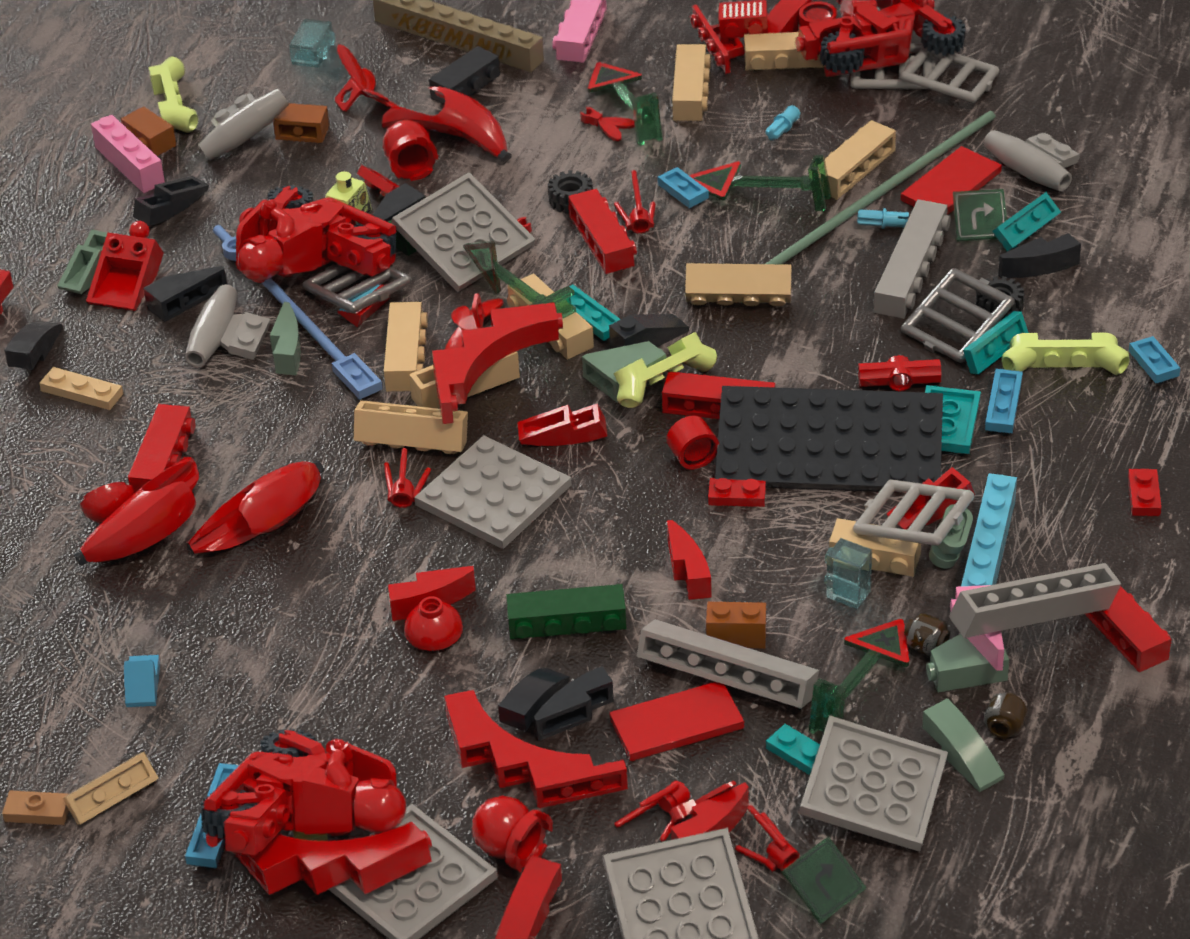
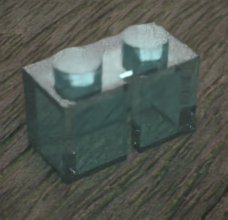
(311, 43)
(848, 573)

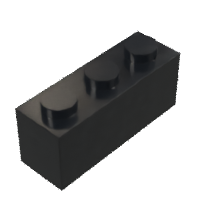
(467, 73)

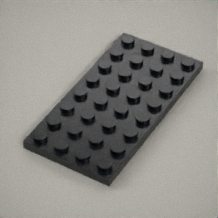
(829, 437)

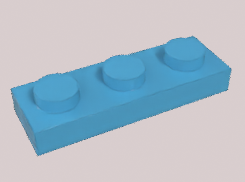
(1003, 401)

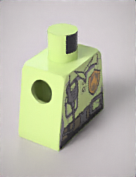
(350, 192)

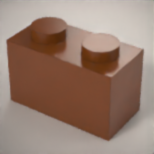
(302, 123)
(150, 130)
(737, 623)

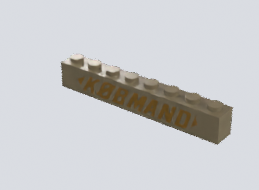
(462, 30)

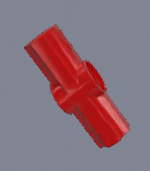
(899, 373)

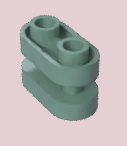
(949, 550)

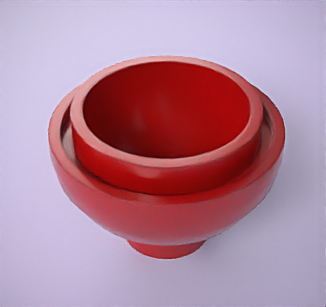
(105, 500)
(433, 625)

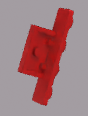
(721, 48)

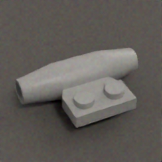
(242, 122)
(1037, 159)
(220, 326)

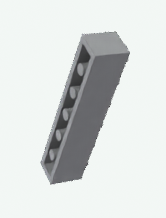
(911, 259)
(1034, 600)
(727, 663)

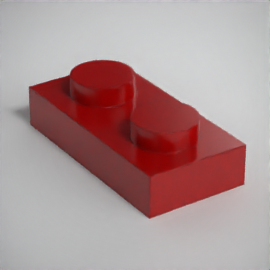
(376, 180)
(736, 492)
(1144, 492)

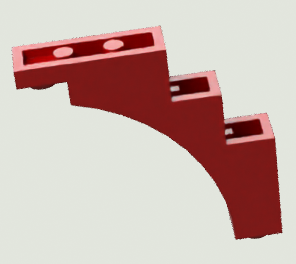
(482, 347)
(552, 774)
(324, 864)

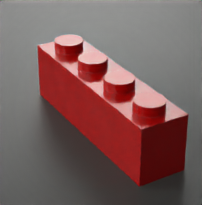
(602, 231)
(698, 393)
(162, 443)
(1133, 632)

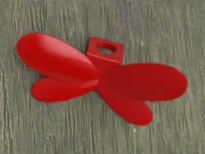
(362, 81)
(471, 319)

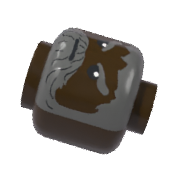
(926, 633)
(1005, 715)

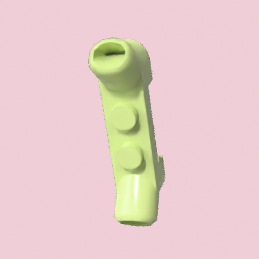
(164, 80)
(686, 351)
(1100, 351)

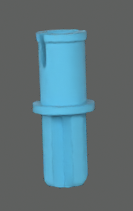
(782, 122)
(882, 218)

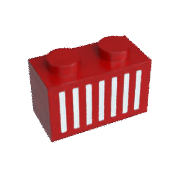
(743, 18)

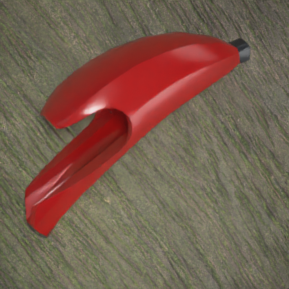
(459, 117)
(259, 507)
(145, 517)

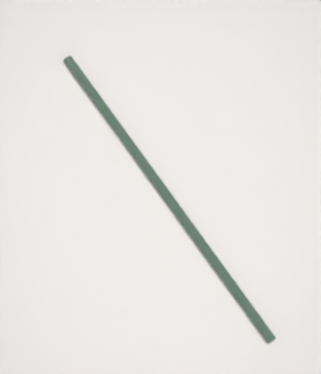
(882, 189)

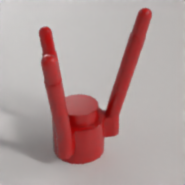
(639, 218)
(402, 491)
(667, 798)
(779, 850)

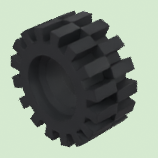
(565, 185)
(1007, 287)

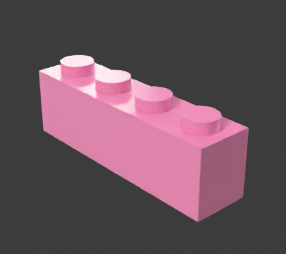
(578, 29)
(127, 153)

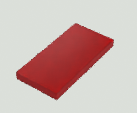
(958, 172)
(676, 720)

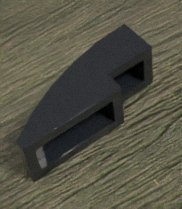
(168, 200)
(1040, 257)
(32, 344)
(529, 696)
(574, 703)

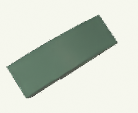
(83, 264)
(286, 342)
(964, 745)

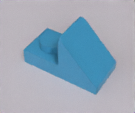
(141, 680)

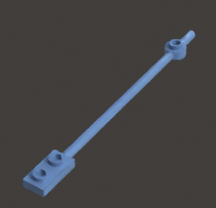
(349, 369)

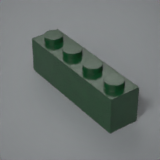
(566, 611)

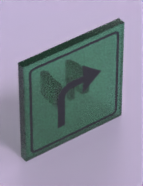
(978, 213)
(824, 879)

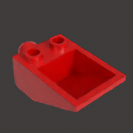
(125, 268)

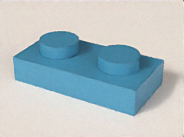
(683, 187)
(1154, 359)

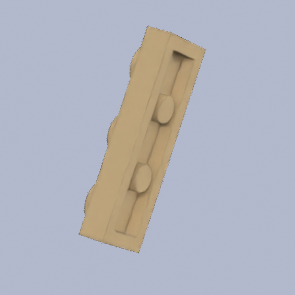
(81, 388)
(110, 788)

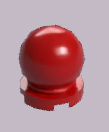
(409, 150)
(510, 831)

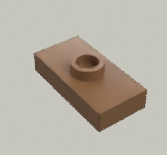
(35, 808)

